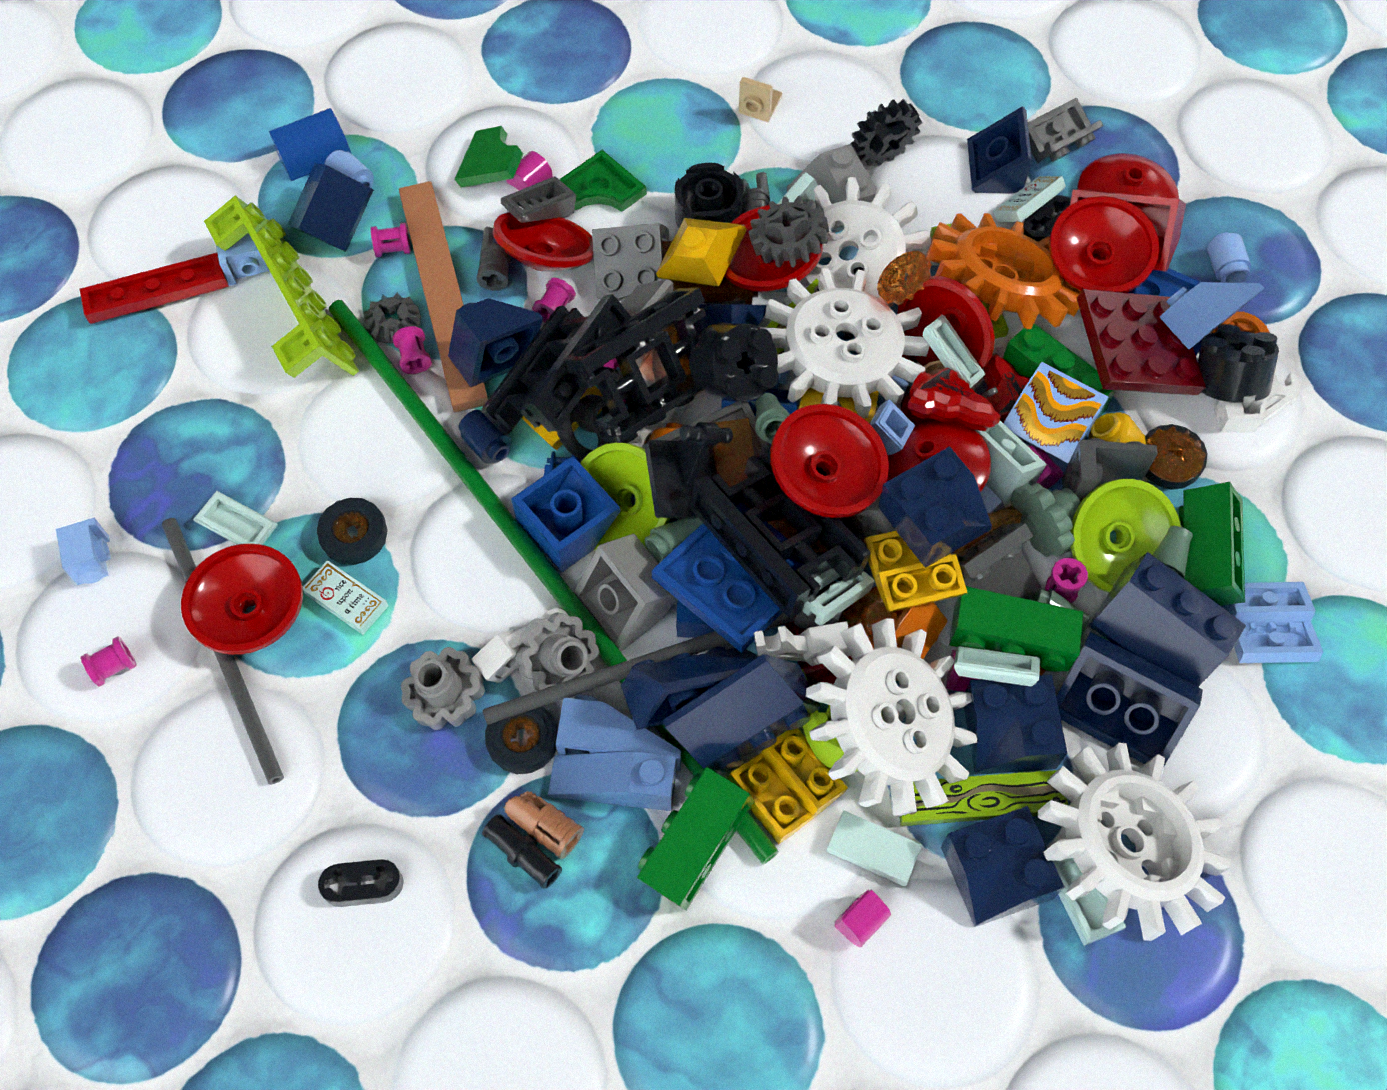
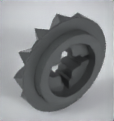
(383, 329)

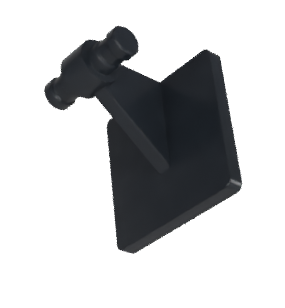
(678, 464)

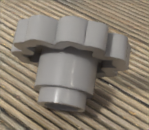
(556, 650)
(442, 688)

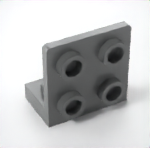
(627, 257)
(1103, 461)
(998, 563)

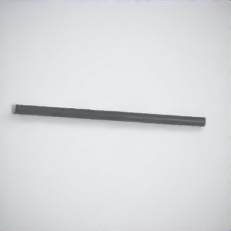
(229, 669)
(605, 676)

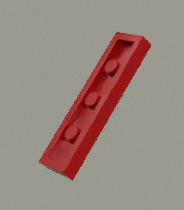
(152, 288)

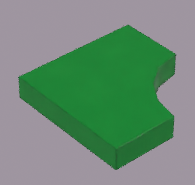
(488, 158)
(603, 182)

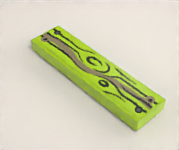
(986, 798)

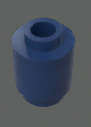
(484, 437)

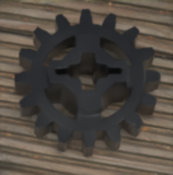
(886, 132)

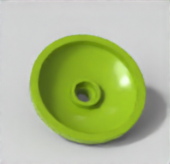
(622, 472)
(1137, 515)

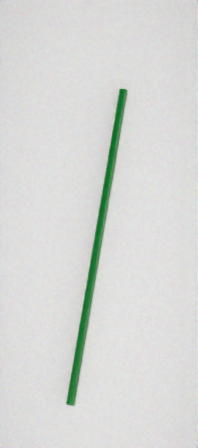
(517, 536)

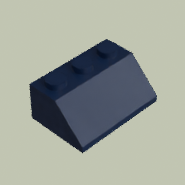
(1167, 621)
(663, 687)
(1126, 700)
(743, 713)

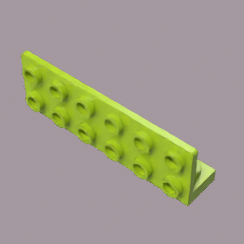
(316, 330)

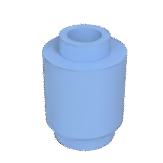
(350, 166)
(1229, 258)

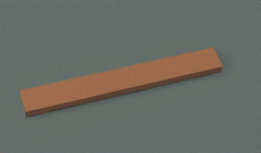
(439, 285)

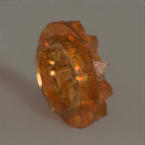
(891, 282)
(1171, 467)
(869, 609)

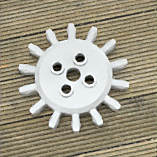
(860, 221)
(826, 360)
(886, 747)
(1168, 849)

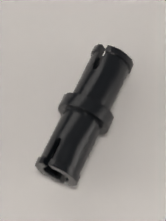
(522, 851)

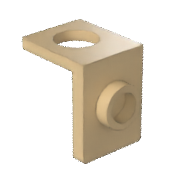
(757, 99)

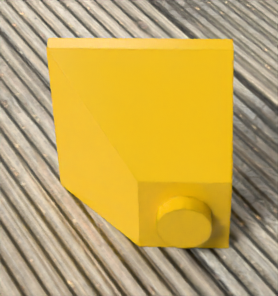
(701, 251)

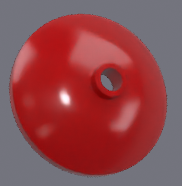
(1128, 175)
(1108, 229)
(545, 243)
(753, 274)
(962, 311)
(937, 436)
(841, 446)
(232, 582)

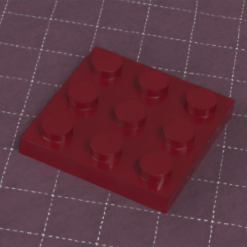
(1135, 346)

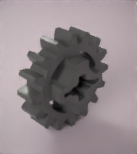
(789, 231)

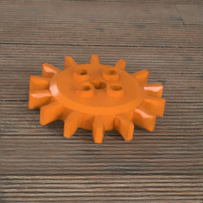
(1003, 269)

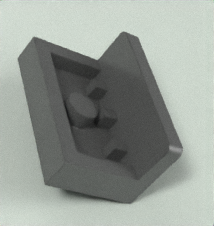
(1060, 129)

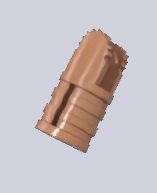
(544, 823)

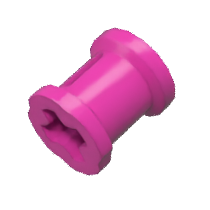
(399, 233)
(557, 294)
(412, 350)
(1064, 579)
(108, 661)

